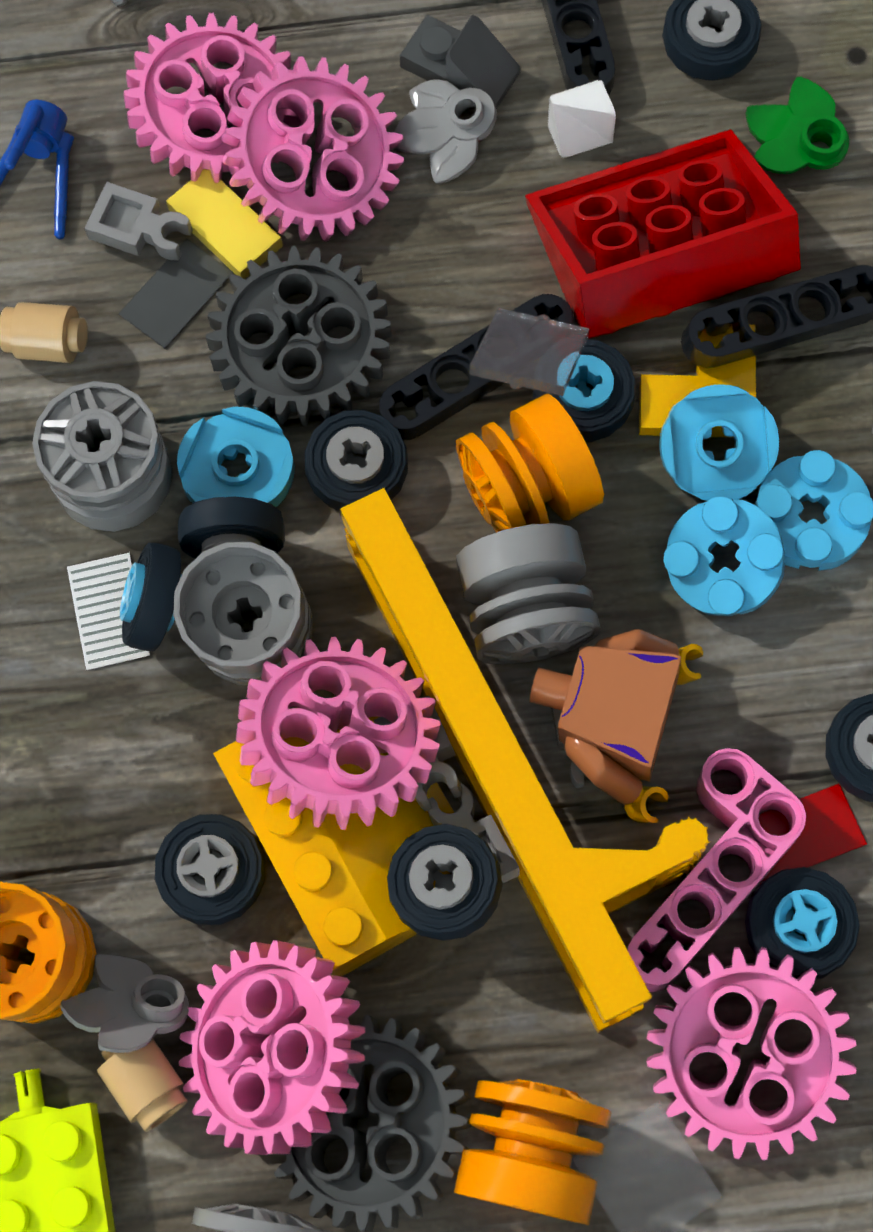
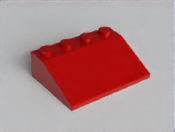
(665, 232)

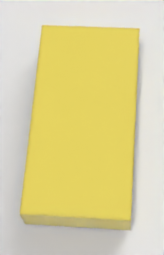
(224, 223)

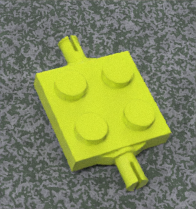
(52, 1166)

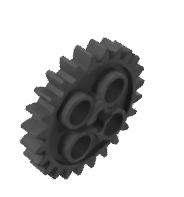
(261, 307)
(424, 1120)

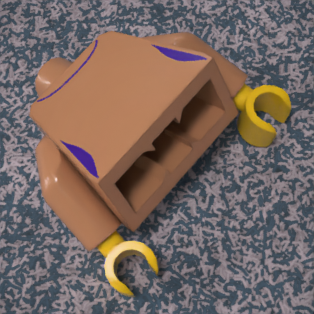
(618, 711)

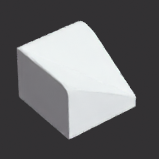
(581, 119)

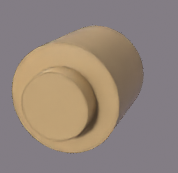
(42, 332)
(143, 1085)

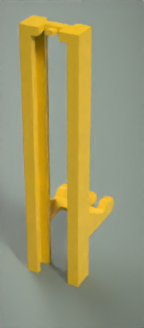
(565, 885)

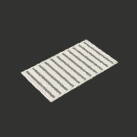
(97, 601)

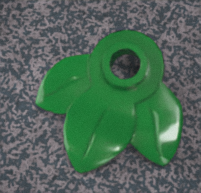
(792, 128)

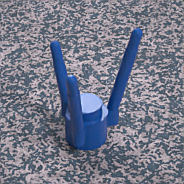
(37, 136)

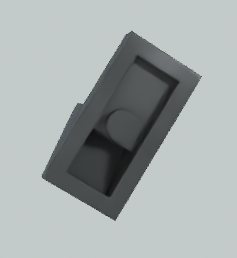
(461, 57)

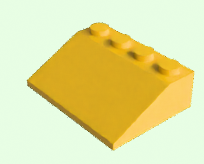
(332, 872)

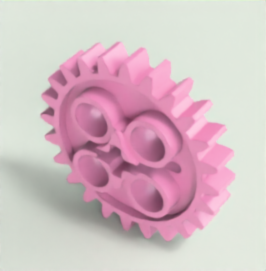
(172, 119)
(265, 140)
(312, 773)
(256, 1044)
(805, 1074)

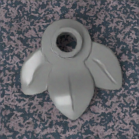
(439, 131)
(127, 1005)

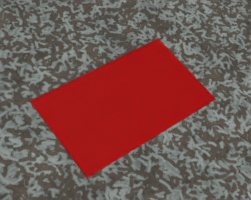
(827, 831)

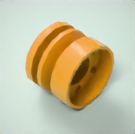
(539, 466)
(61, 948)
(533, 1150)

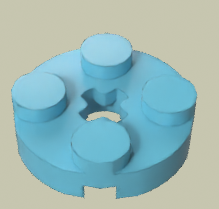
(739, 417)
(224, 437)
(833, 485)
(728, 591)

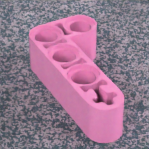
(705, 881)

